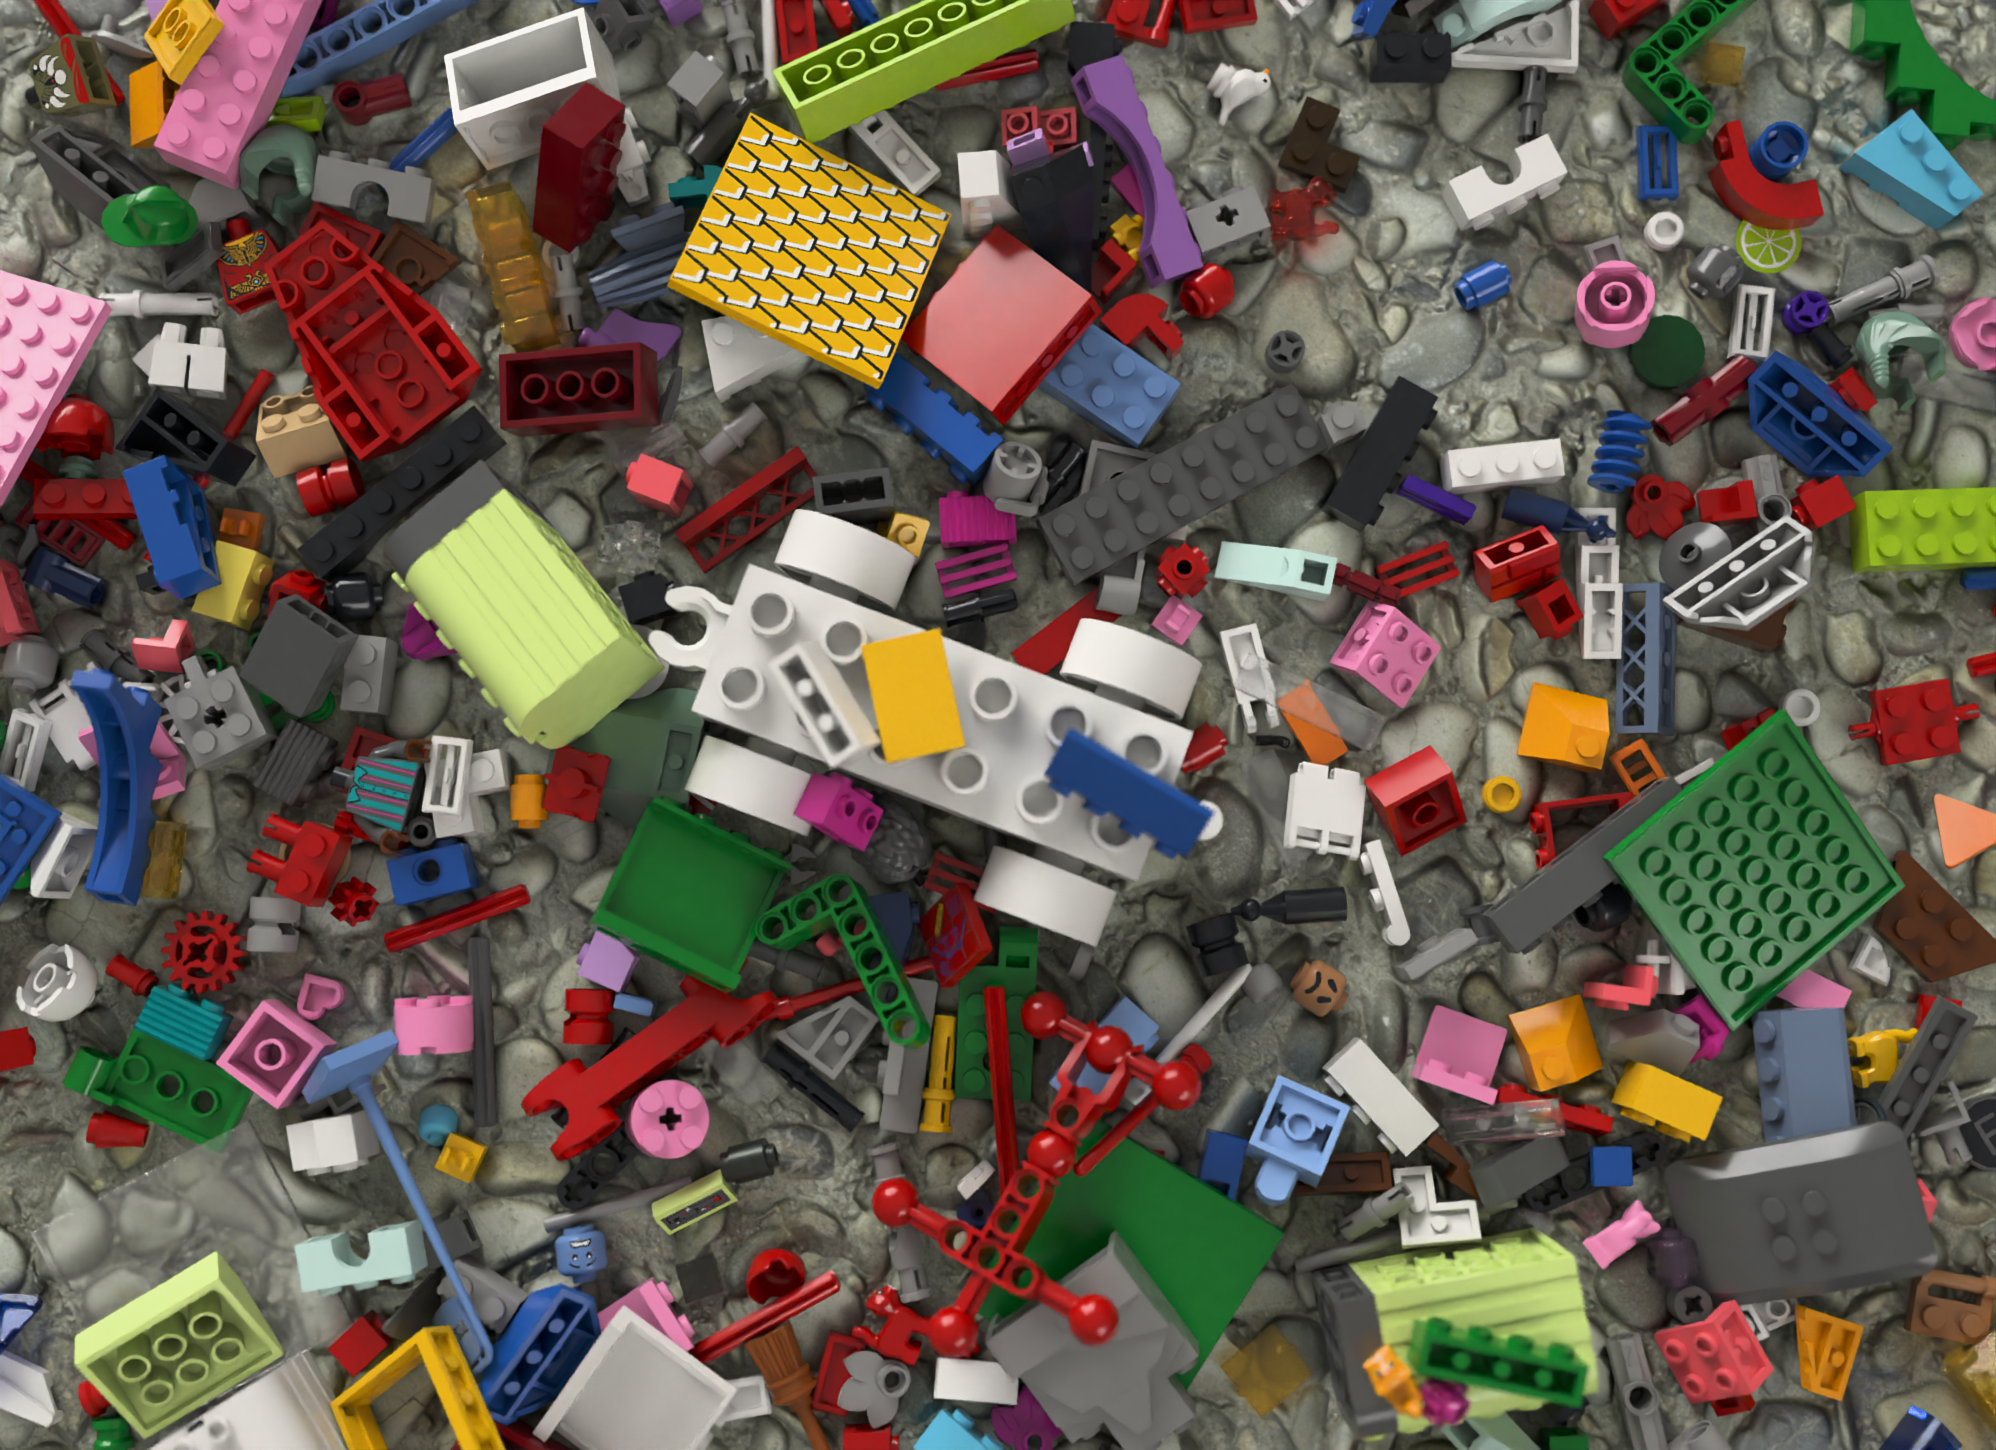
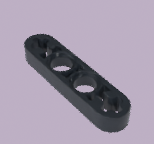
(1641, 1164)

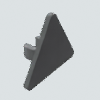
(416, 1311)

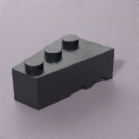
(186, 438)

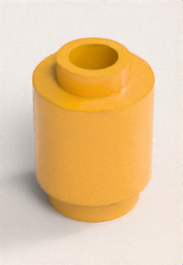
(527, 801)

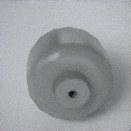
(1262, 983)

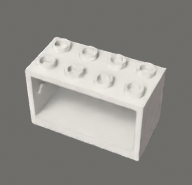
(520, 80)

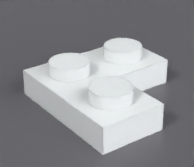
(1432, 1222)

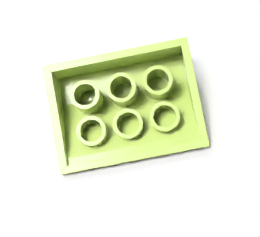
(177, 1346)

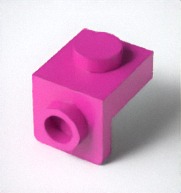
(1711, 1027)

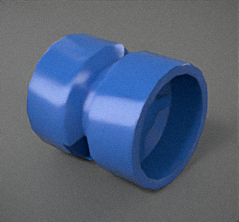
(1778, 150)

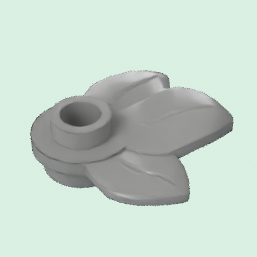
(868, 1389)

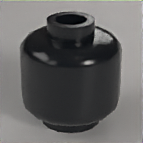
(353, 597)
(1608, 911)

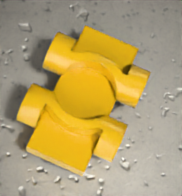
(1127, 235)

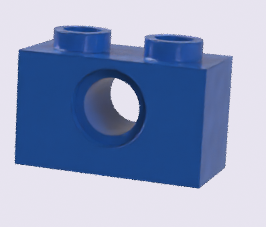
(455, 876)

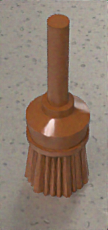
(788, 1377)

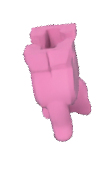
(1621, 1234)

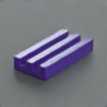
(1436, 499)

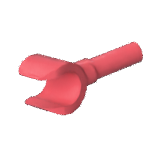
(830, 945)

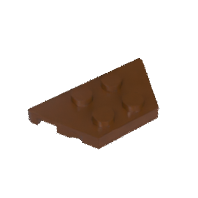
(1931, 926)

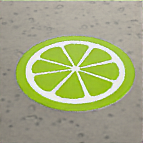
(1767, 249)

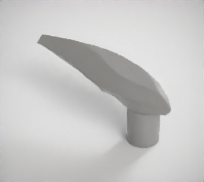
(108, 38)

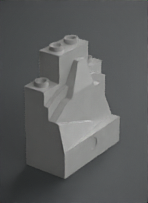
(1119, 1383)

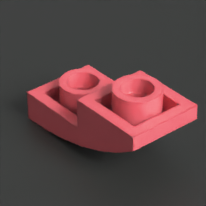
(1058, 125)

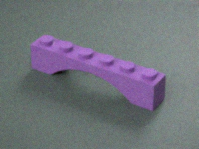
(1111, 101)

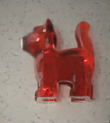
(1298, 214)

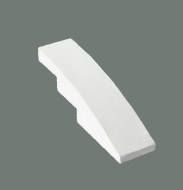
(1598, 590)

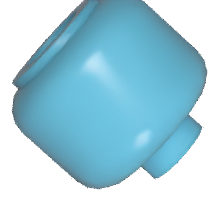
(437, 1123)

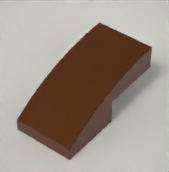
(1457, 1171)

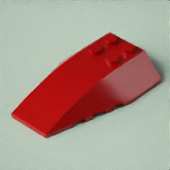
(371, 345)

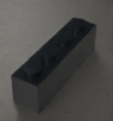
(1380, 454)

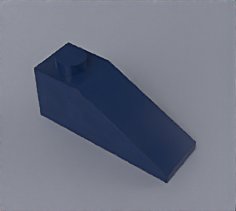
(898, 919)

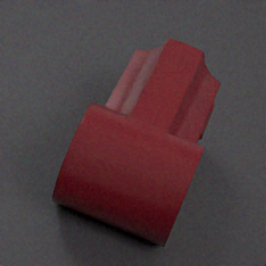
(375, 98)

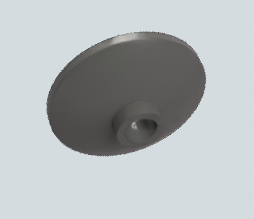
(1709, 544)

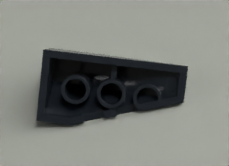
(1058, 210)

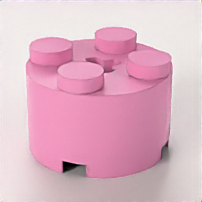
(1620, 324)
(434, 1024)
(683, 1134)

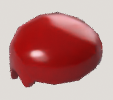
(774, 1274)

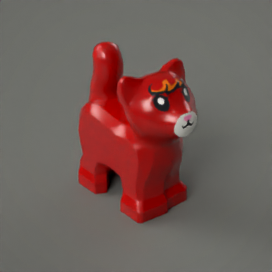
(895, 1334)

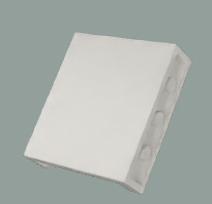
(638, 1394)

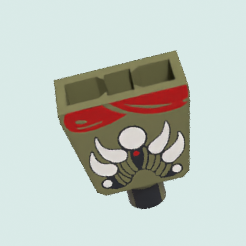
(70, 78)

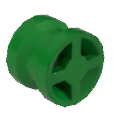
(112, 1433)

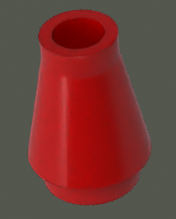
(115, 1131)

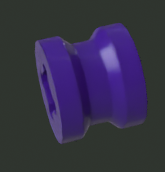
(1811, 305)

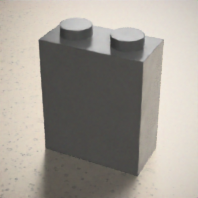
(855, 496)
(298, 655)

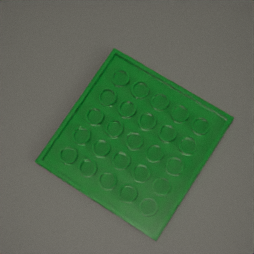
(1755, 870)

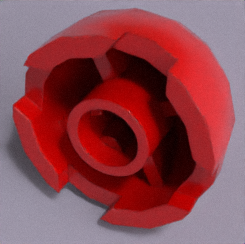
(78, 429)

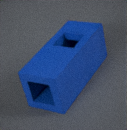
(1222, 1161)

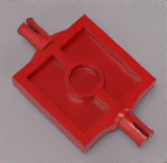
(1914, 721)

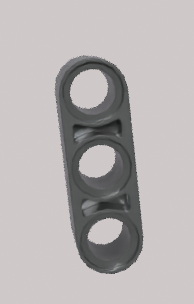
(1518, 1169)

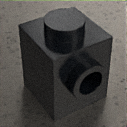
(645, 598)

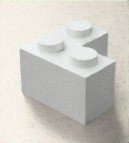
(488, 774)
(332, 1141)

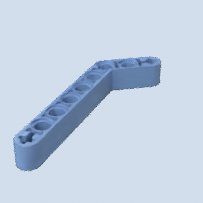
(362, 44)

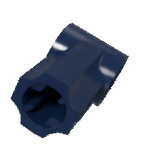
(57, 575)

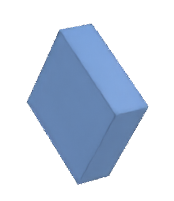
(636, 1004)

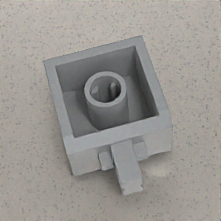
(199, 707)

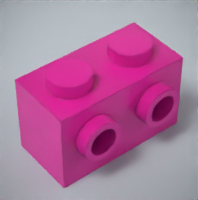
(839, 810)

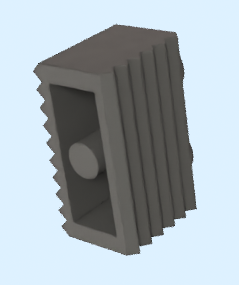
(296, 763)

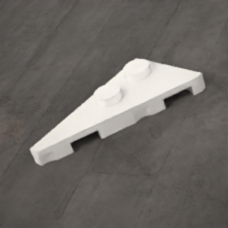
(1544, 41)

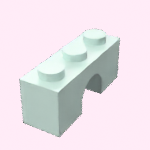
(330, 1263)

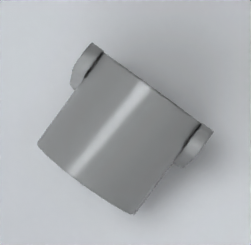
(1013, 478)

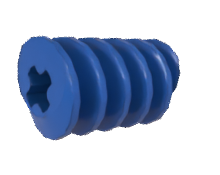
(1617, 452)

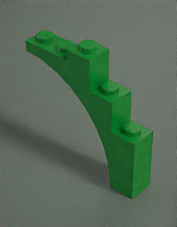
(1917, 73)

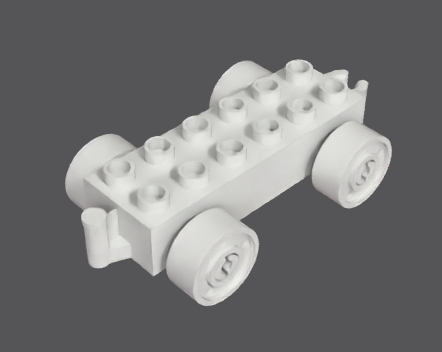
(1006, 715)

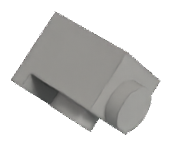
(1340, 424)

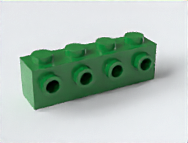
(1497, 1362)

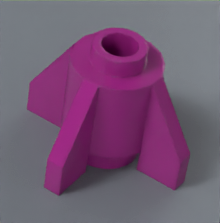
(420, 637)

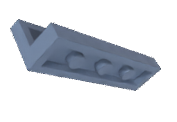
(1658, 664)

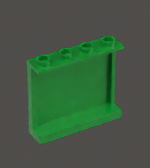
(689, 893)

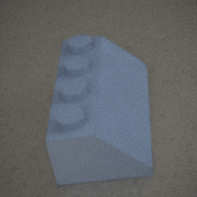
(1803, 1071)

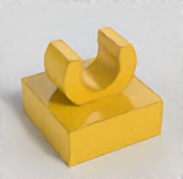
(461, 1157)

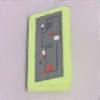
(693, 1202)

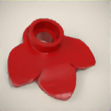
(1662, 512)

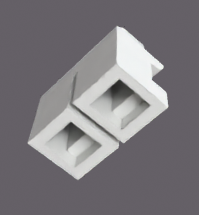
(207, 363)

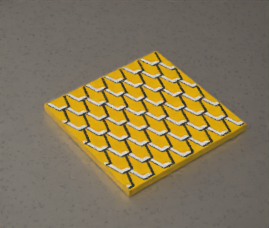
(811, 251)

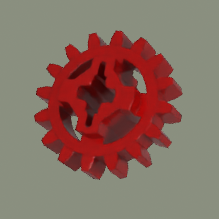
(218, 942)

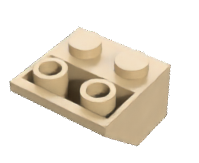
(297, 434)

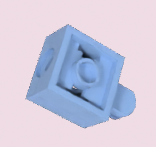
(1293, 1139)

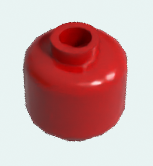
(1207, 291)

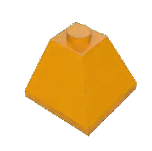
(1565, 728)
(1555, 1043)

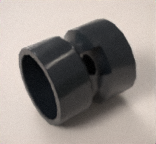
(1217, 944)

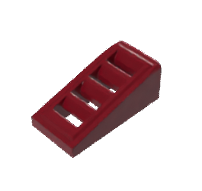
(85, 553)

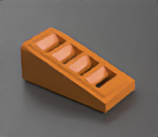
(1648, 760)

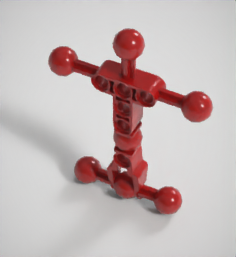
(1050, 1156)

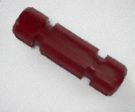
(1366, 585)

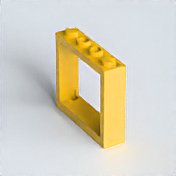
(451, 1378)

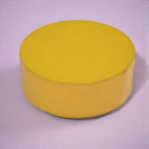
(1501, 795)

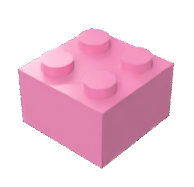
(276, 1053)

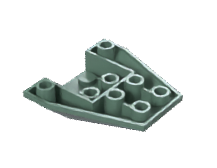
(650, 751)

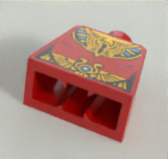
(242, 266)

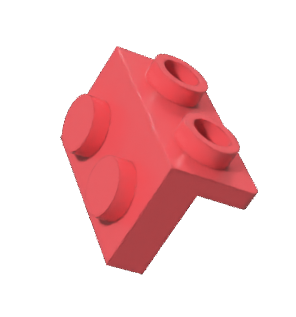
(1637, 988)

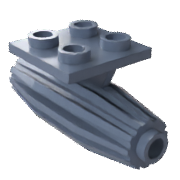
(650, 258)

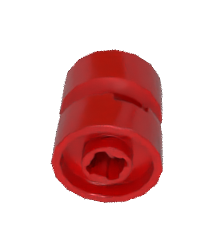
(326, 488)
(588, 1016)

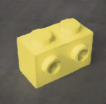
(243, 581)

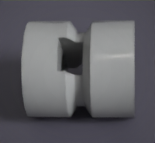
(273, 924)

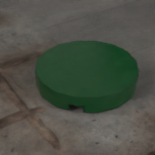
(1667, 352)

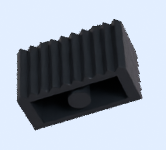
(1410, 58)

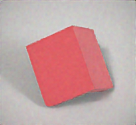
(167, 652)

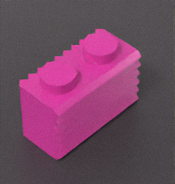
(974, 521)

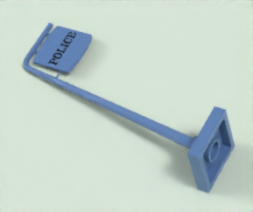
(353, 1070)

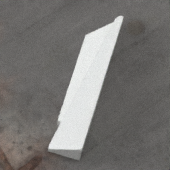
(27, 1390)

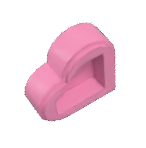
(319, 995)

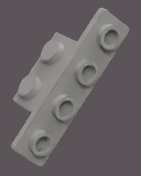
(906, 1068)

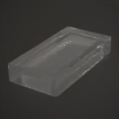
(740, 1069)

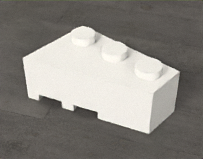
(986, 194)
(742, 355)

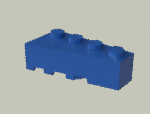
(935, 421)

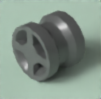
(1288, 345)
(1681, 1298)

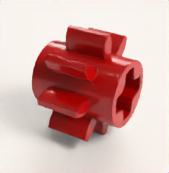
(353, 901)

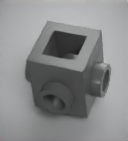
(621, 23)

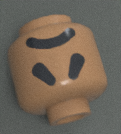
(1319, 988)

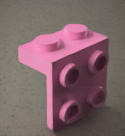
(653, 1304)

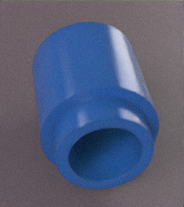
(1482, 285)

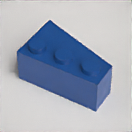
(174, 526)

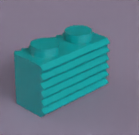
(184, 1021)

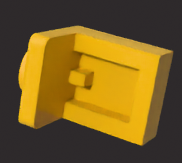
(905, 531)

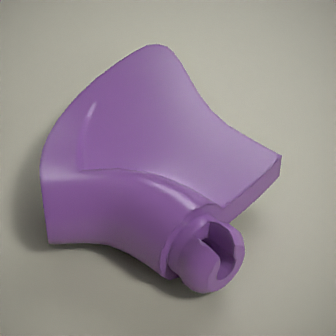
(624, 329)

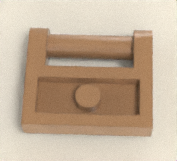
(1950, 1317)

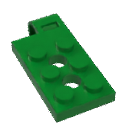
(1018, 976)
(137, 1086)

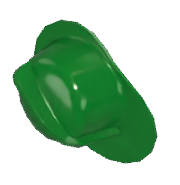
(149, 218)

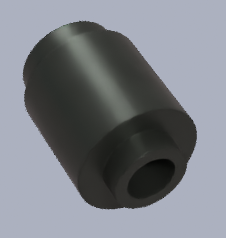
(749, 1161)

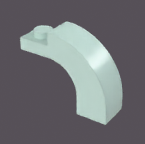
(1474, 17)

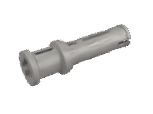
(1895, 285)

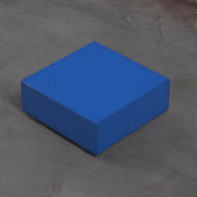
(1611, 1166)

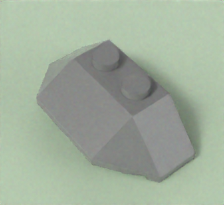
(1749, 580)

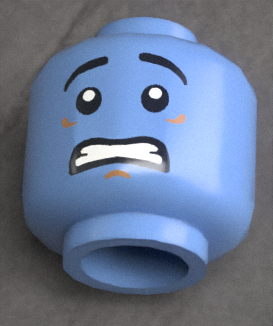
(581, 1252)

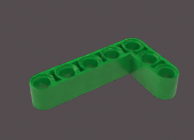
(1663, 62)
(860, 948)

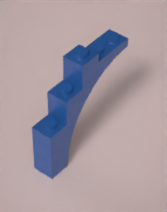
(129, 773)

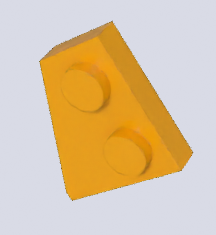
(1825, 1350)

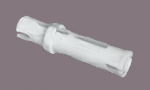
(161, 304)

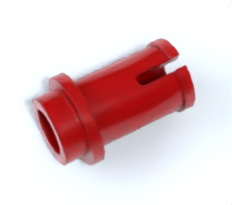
(132, 975)

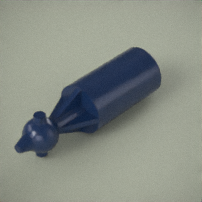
(1555, 515)

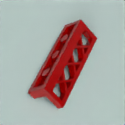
(740, 500)

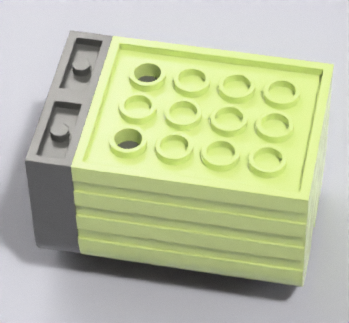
(519, 609)
(1503, 1283)

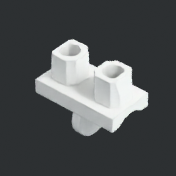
(1670, 974)

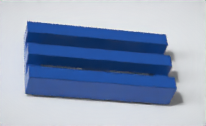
(1657, 192)

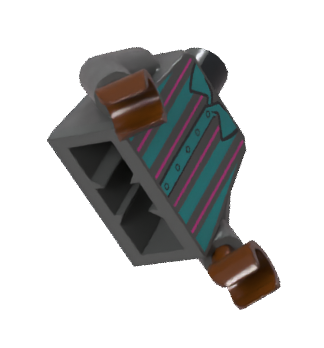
(385, 790)

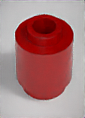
(1204, 748)

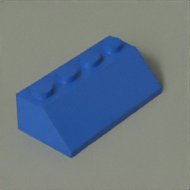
(1128, 794)

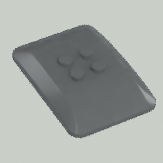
(1803, 1214)

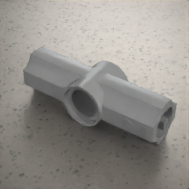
(1767, 490)
(1629, 1372)

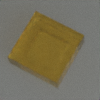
(1722, 64)

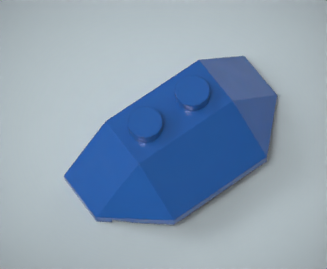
(1811, 421)
(539, 1352)

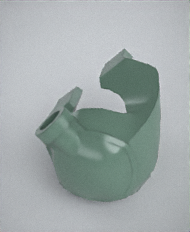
(285, 152)
(1891, 335)

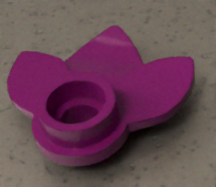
(1024, 1420)

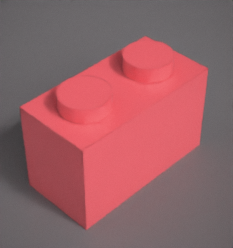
(659, 485)

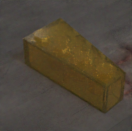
(514, 267)

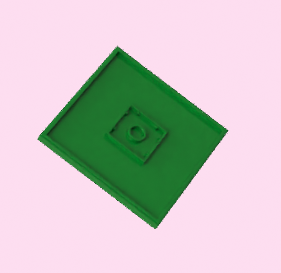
(1181, 1230)

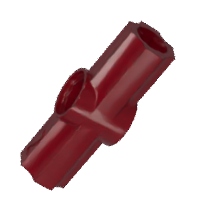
(1703, 401)

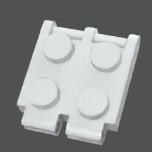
(68, 719)
(1325, 810)

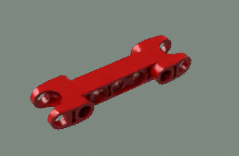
(595, 1092)

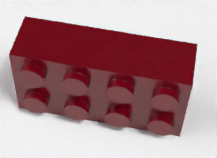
(578, 167)
(578, 389)

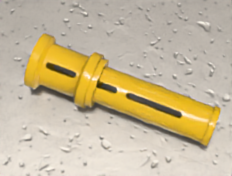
(939, 1094)

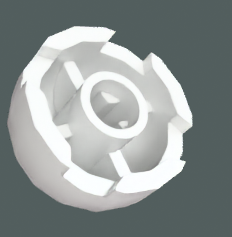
(59, 984)

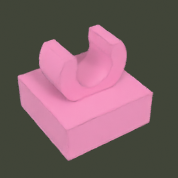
(1176, 620)

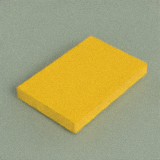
(182, 35)
(913, 696)

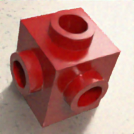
(1173, 582)
(299, 583)

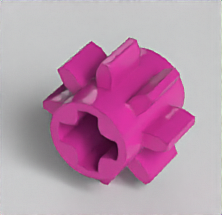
(1444, 1401)

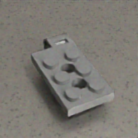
(1120, 583)

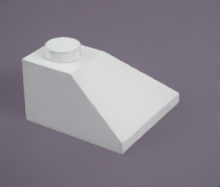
(62, 858)

